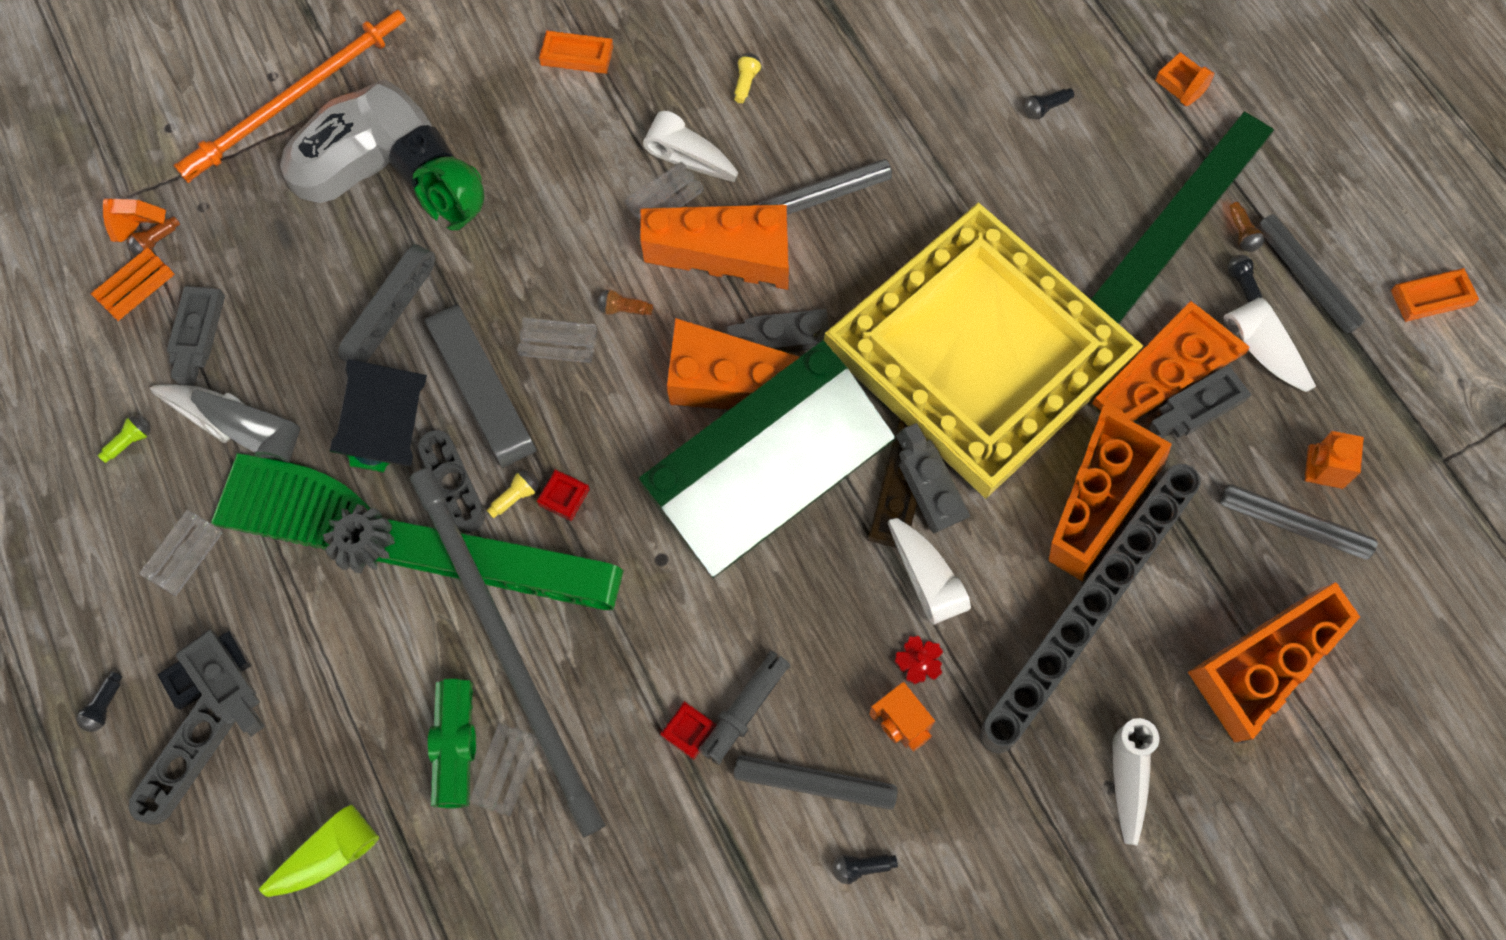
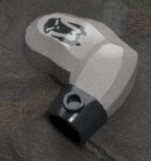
(357, 139)

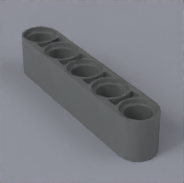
(480, 386)

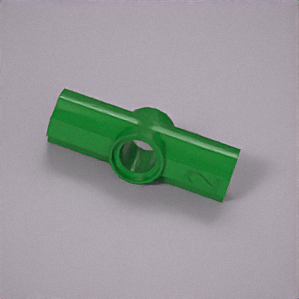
(452, 744)

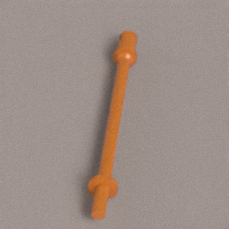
(211, 152)

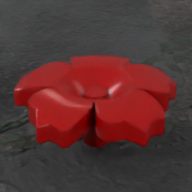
(919, 660)

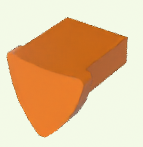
(1185, 79)
(125, 215)

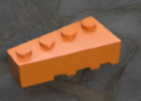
(719, 240)
(718, 368)
(1109, 484)
(1264, 667)

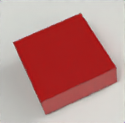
(563, 495)
(688, 730)

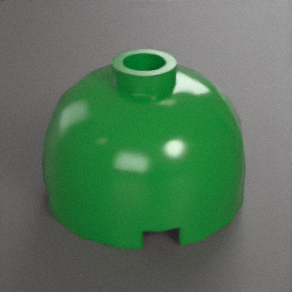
(450, 190)

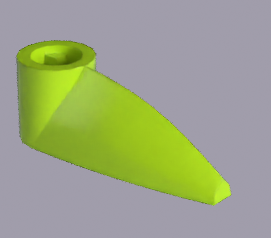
(327, 851)

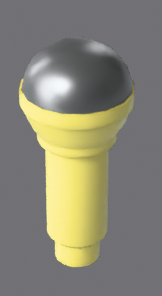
(748, 66)
(523, 485)

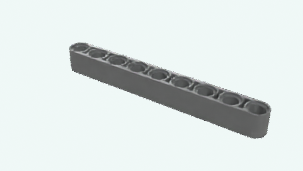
(1079, 618)

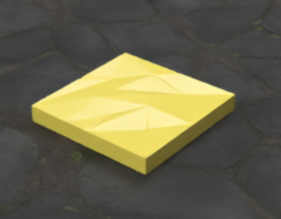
(982, 348)

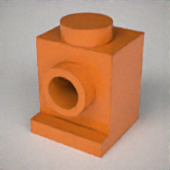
(1334, 460)
(903, 717)

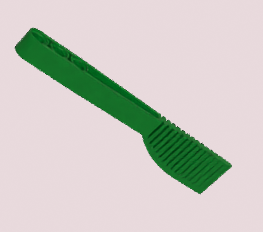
(298, 502)

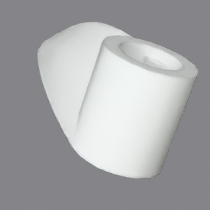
(676, 143)
(1269, 342)
(180, 399)
(934, 582)
(1132, 775)

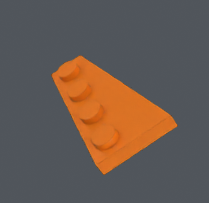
(1176, 359)

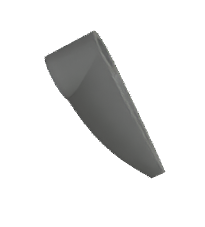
(250, 427)

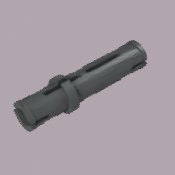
(735, 720)

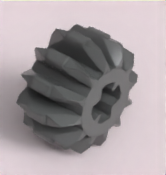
(344, 540)

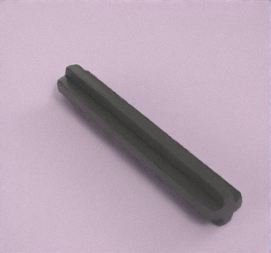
(833, 187)
(1311, 274)
(1298, 521)
(815, 782)

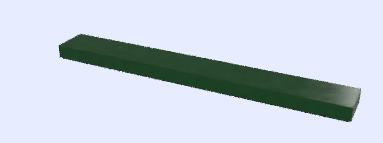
(1181, 217)

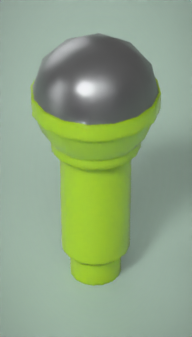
(134, 429)

